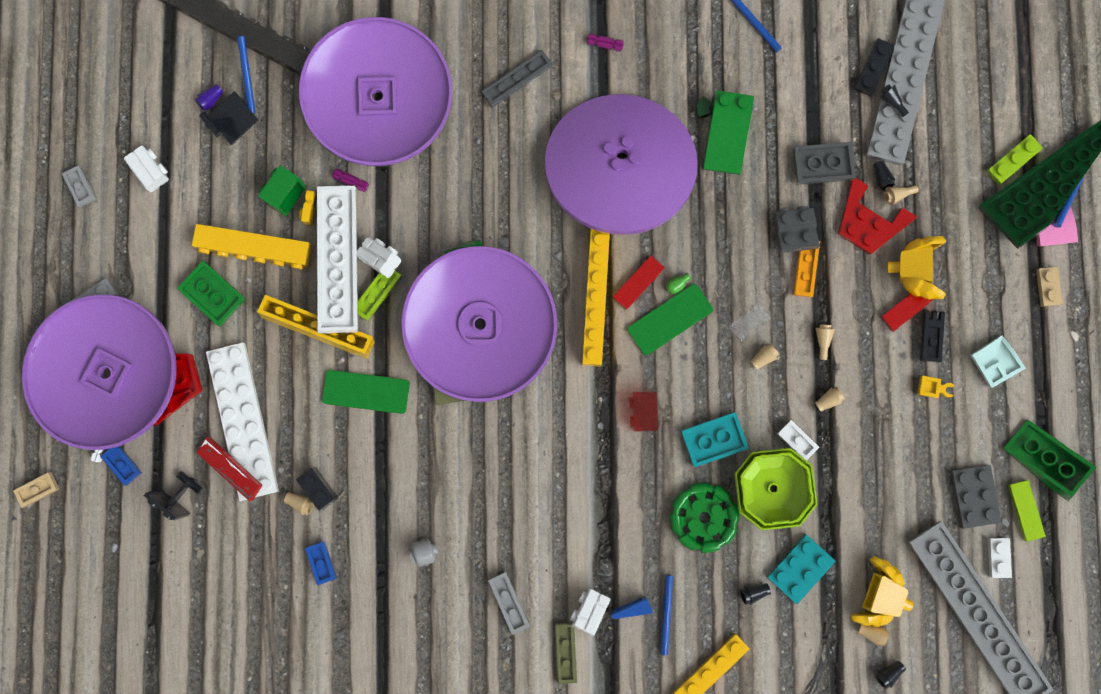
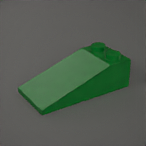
(728, 132)
(1049, 460)

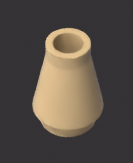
(765, 356)
(830, 399)
(299, 502)
(877, 635)

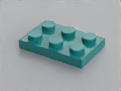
(714, 439)
(801, 569)

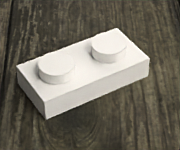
(797, 440)
(999, 558)

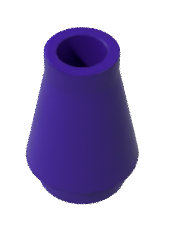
(209, 97)

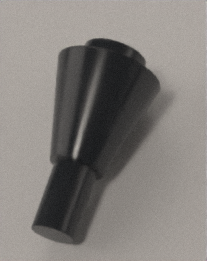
(892, 97)

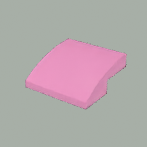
(1065, 234)

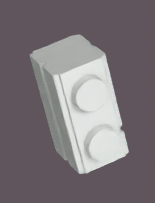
(146, 168)
(378, 257)
(590, 612)

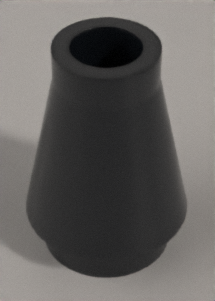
(883, 175)
(754, 593)
(888, 676)

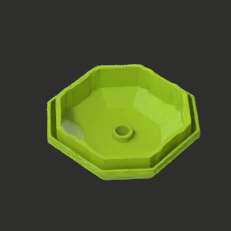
(794, 491)

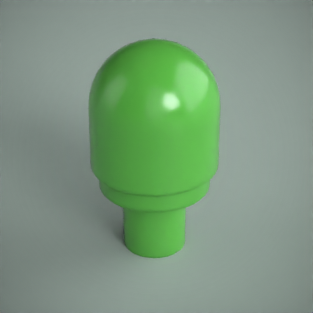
(677, 283)

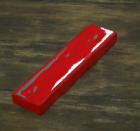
(229, 469)

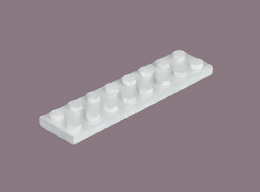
(337, 259)
(242, 414)

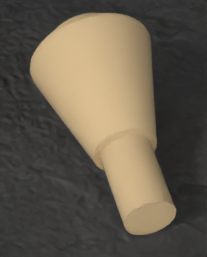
(895, 194)
(824, 337)

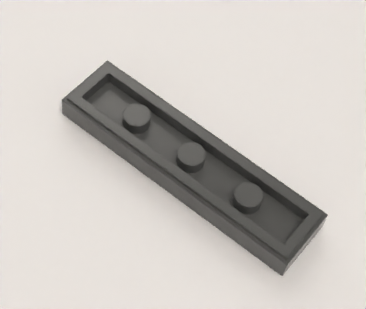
(516, 78)

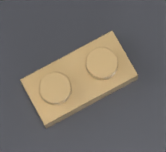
(1049, 287)
(36, 490)

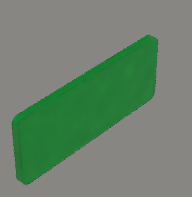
(670, 319)
(366, 391)

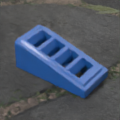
(635, 608)

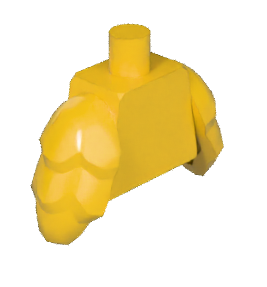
(917, 267)
(884, 597)

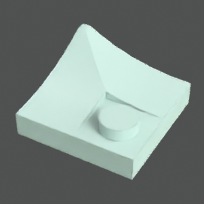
(997, 361)

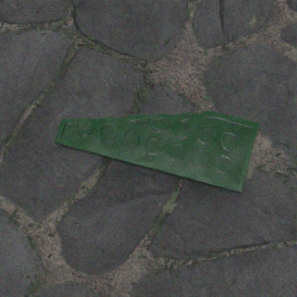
(1038, 195)

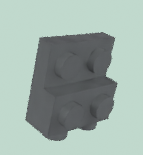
(796, 229)

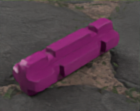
(605, 42)
(350, 180)

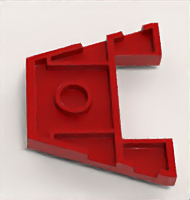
(866, 227)
(186, 385)

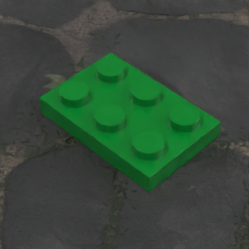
(211, 293)

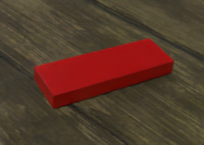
(638, 282)
(904, 311)

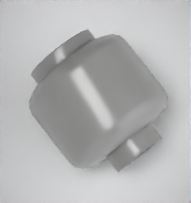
(423, 552)

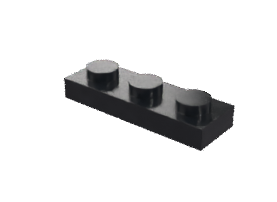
(874, 67)

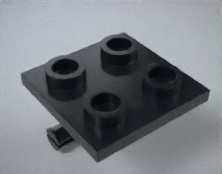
(230, 118)
(171, 508)

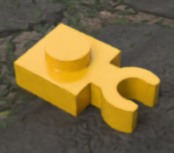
(307, 212)
(932, 387)

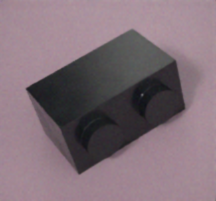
(317, 488)

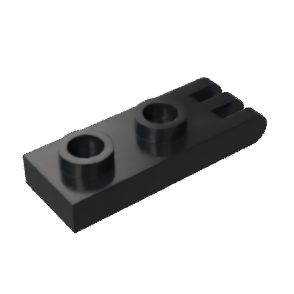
(932, 336)

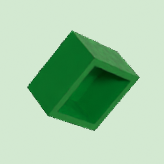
(282, 190)

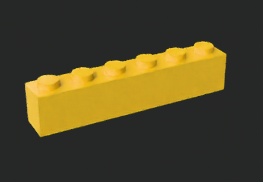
(253, 246)
(307, 324)

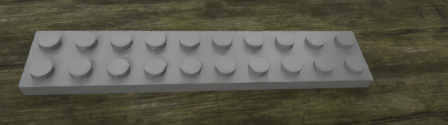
(908, 73)
(978, 612)

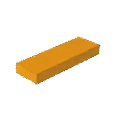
(806, 273)

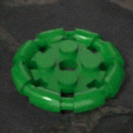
(715, 522)

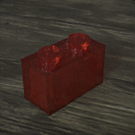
(644, 411)

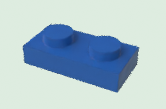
(121, 465)
(320, 563)

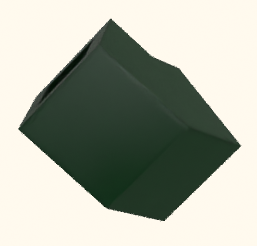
(703, 108)

